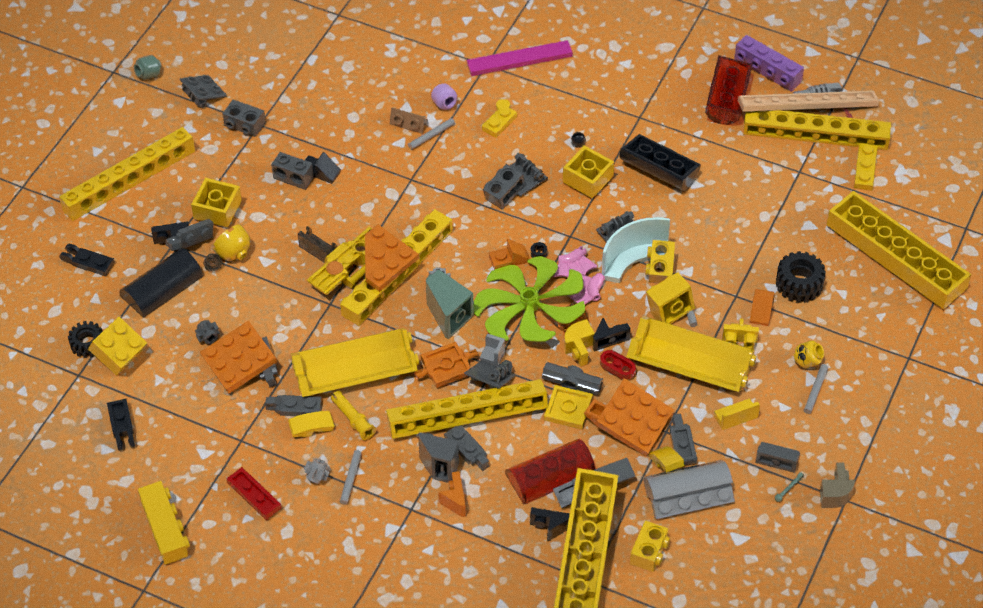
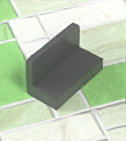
(777, 457)

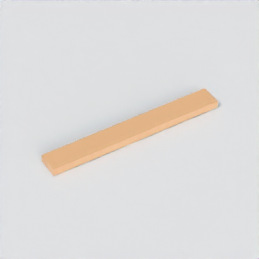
(808, 100)

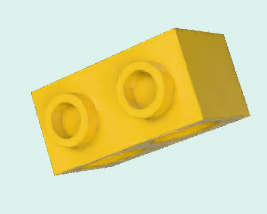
(664, 261)
(646, 545)

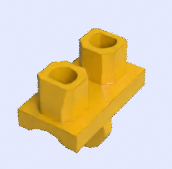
(741, 333)

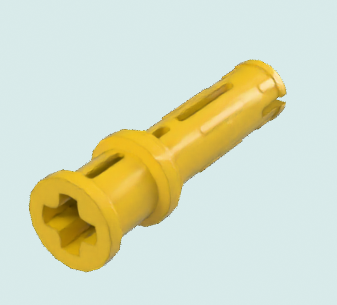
(357, 420)

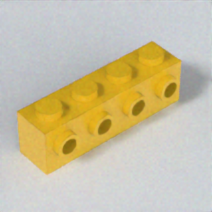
(163, 522)

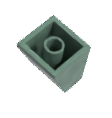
(448, 302)

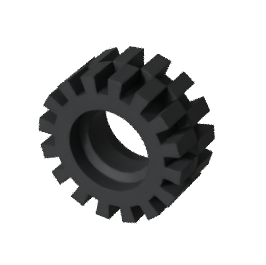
(80, 332)

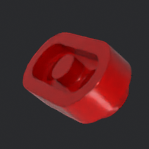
(618, 365)

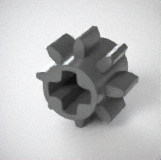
(207, 332)

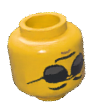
(809, 354)

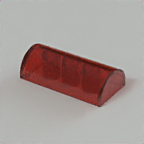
(728, 83)
(549, 470)

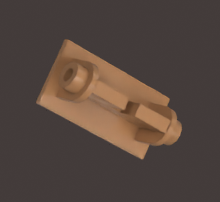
(407, 120)

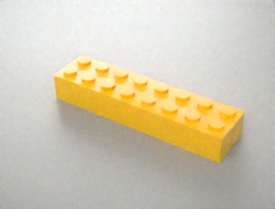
(898, 249)
(586, 540)

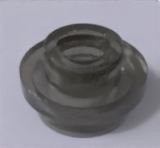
(212, 262)

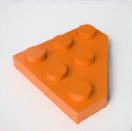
(385, 257)

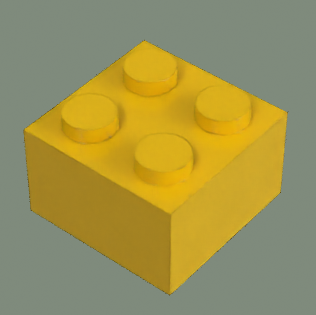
(588, 171)
(216, 202)
(670, 299)
(117, 345)

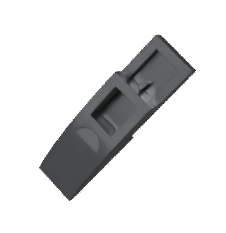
(622, 468)

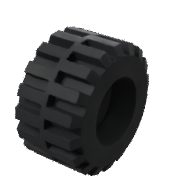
(800, 288)

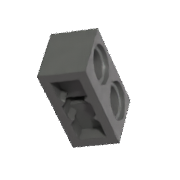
(244, 118)
(292, 170)
(506, 188)

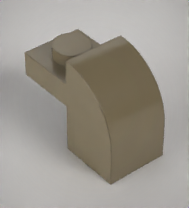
(838, 491)

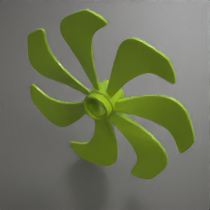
(529, 300)

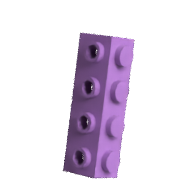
(769, 63)

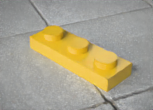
(865, 166)

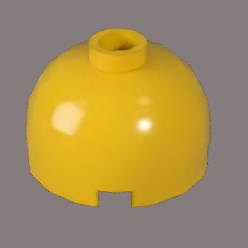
(232, 244)

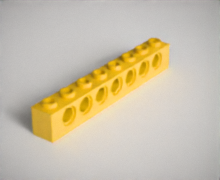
(817, 128)
(127, 174)
(424, 241)
(467, 408)

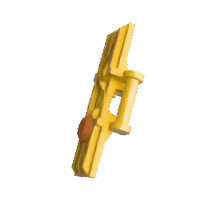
(336, 265)

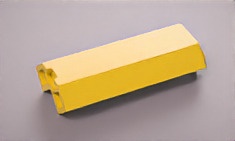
(691, 354)
(354, 362)

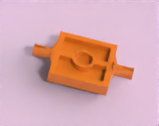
(445, 364)

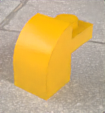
(577, 339)

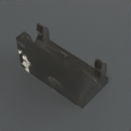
(315, 245)

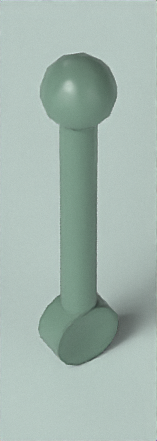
(778, 497)

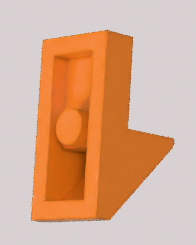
(512, 255)
(761, 307)
(454, 497)

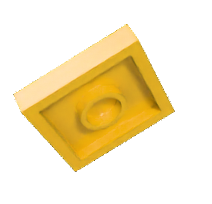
(568, 407)

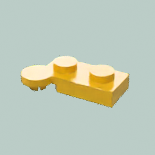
(500, 119)

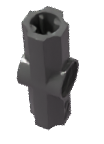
(572, 378)

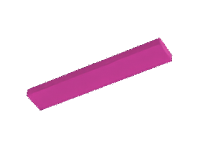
(519, 58)

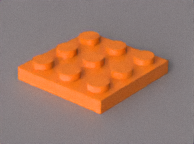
(238, 357)
(634, 417)

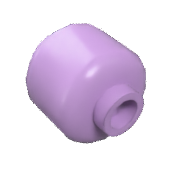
(444, 96)

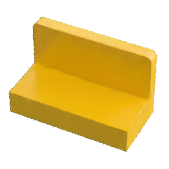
(737, 413)

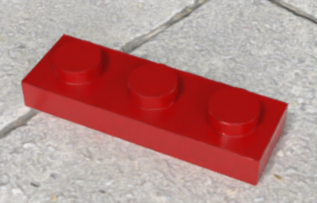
(254, 493)

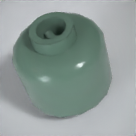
(147, 67)

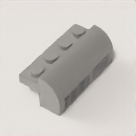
(689, 488)

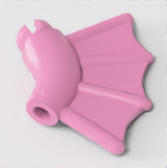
(575, 260)
(590, 289)

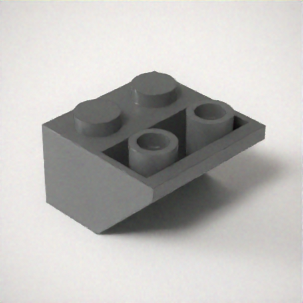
(438, 456)

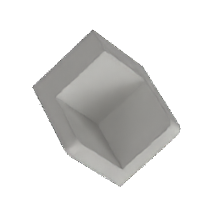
(493, 350)

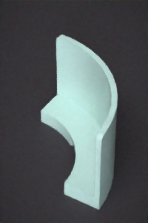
(631, 246)

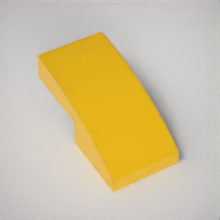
(306, 424)
(667, 458)

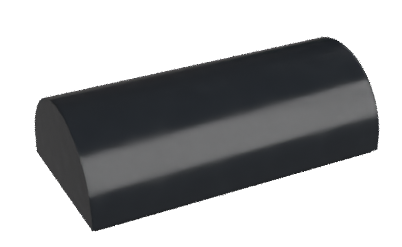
(660, 162)
(162, 282)

